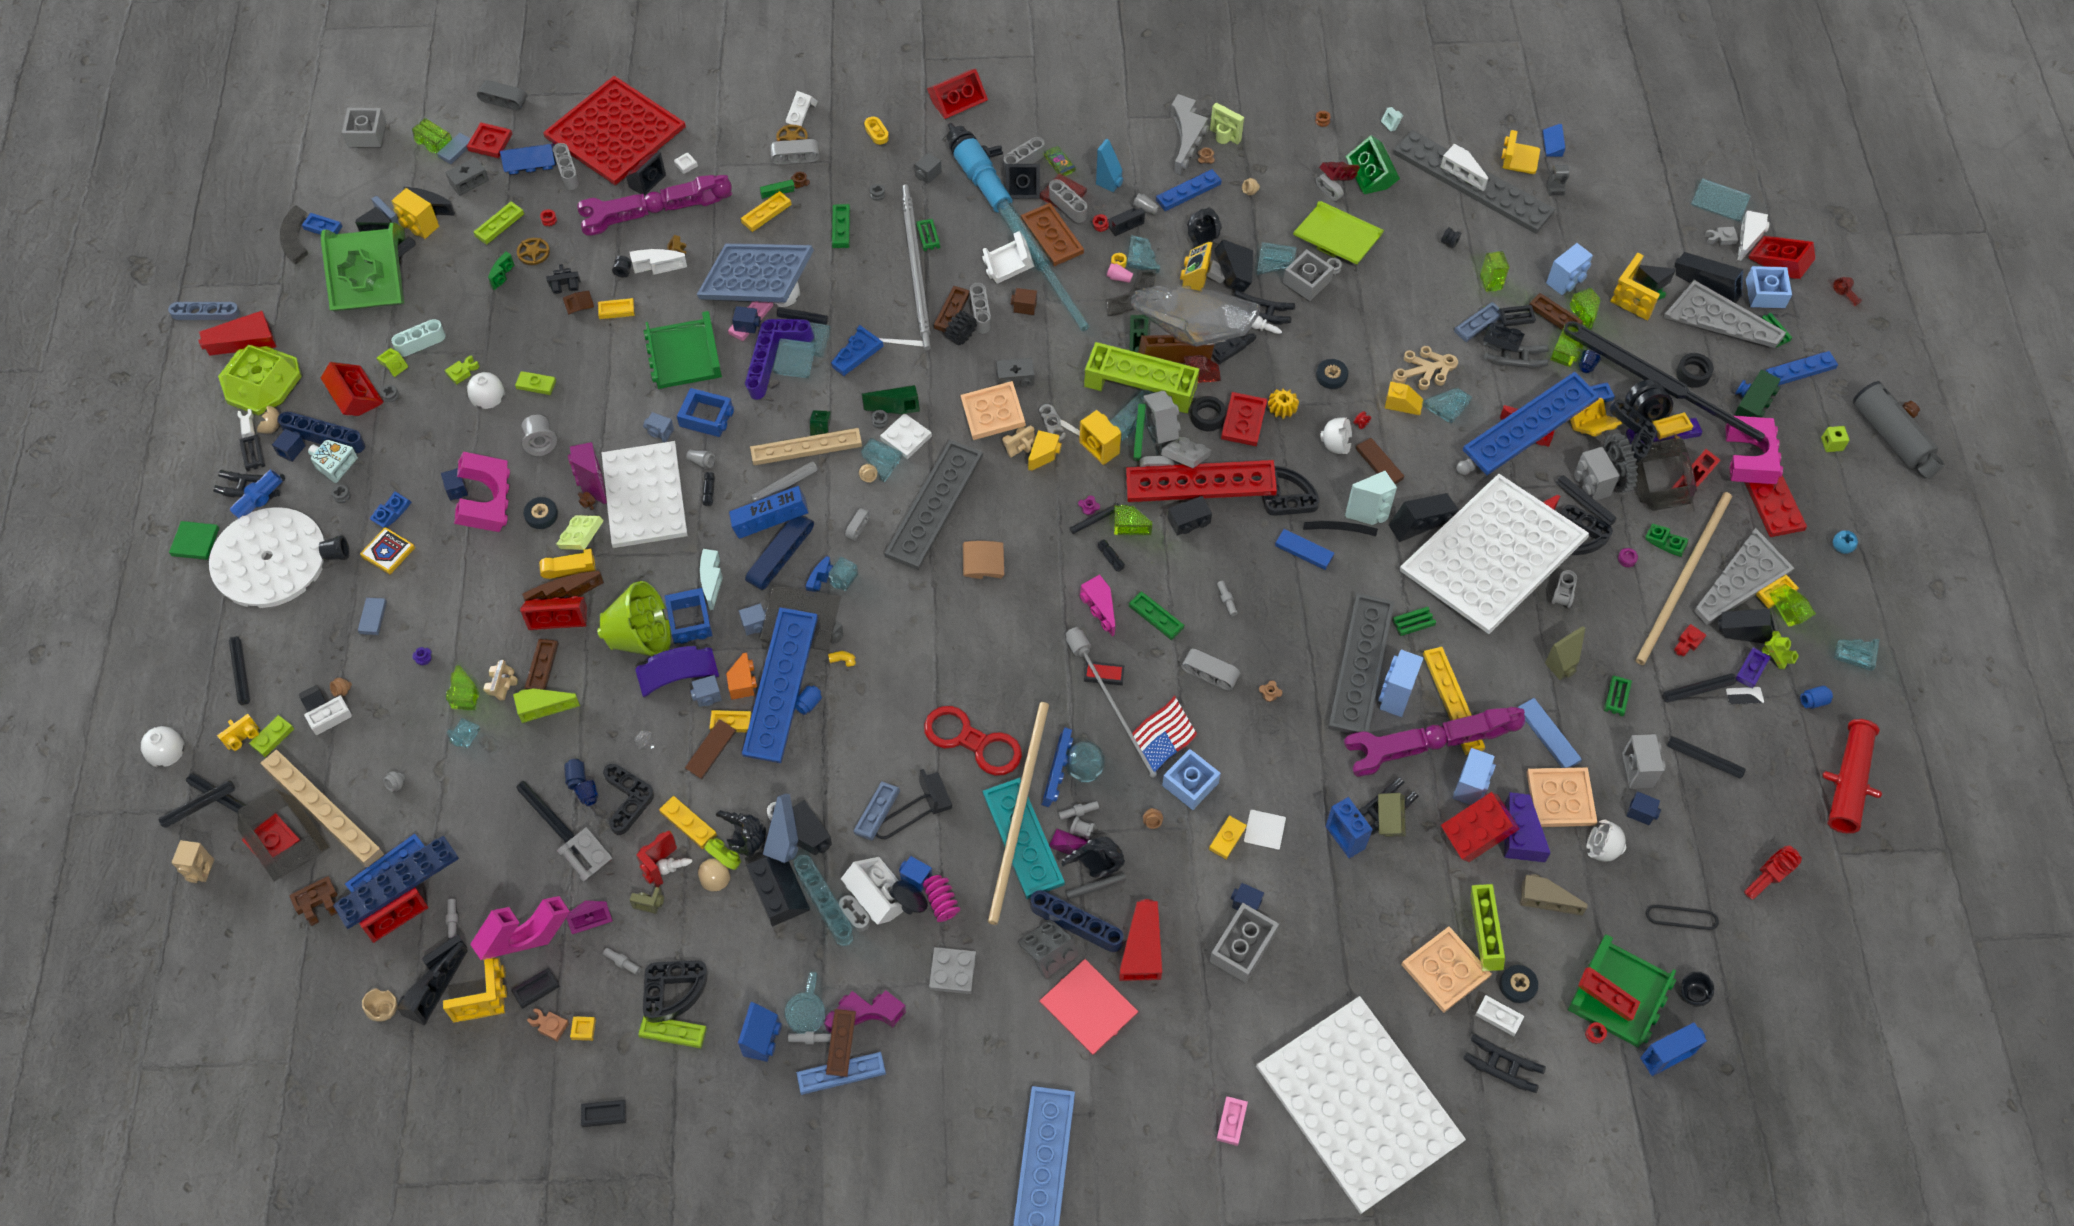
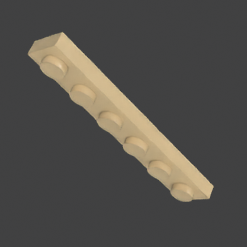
(806, 446)

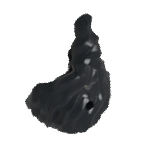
(1204, 227)
(748, 832)
(1099, 856)

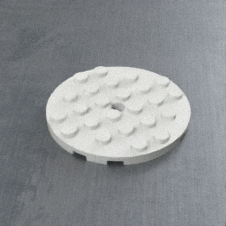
(239, 554)

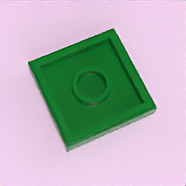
(194, 540)

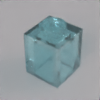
(843, 574)

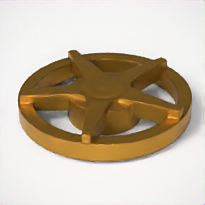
(791, 135)
(533, 251)

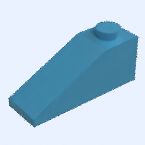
(1108, 167)

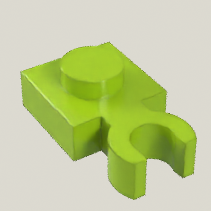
(461, 371)

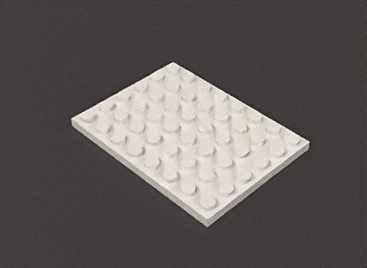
(1494, 553)
(1360, 1104)

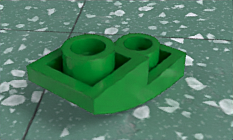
(499, 269)
(1663, 539)

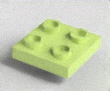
(1226, 124)
(579, 532)

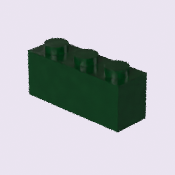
(1759, 395)

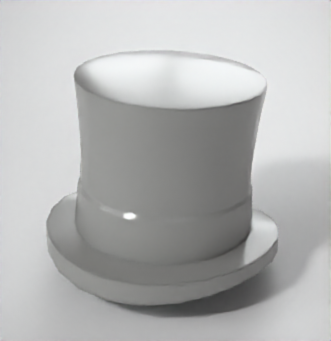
(538, 437)

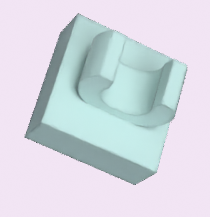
(1391, 118)

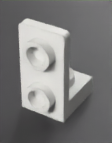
(799, 108)

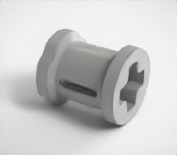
(1082, 828)

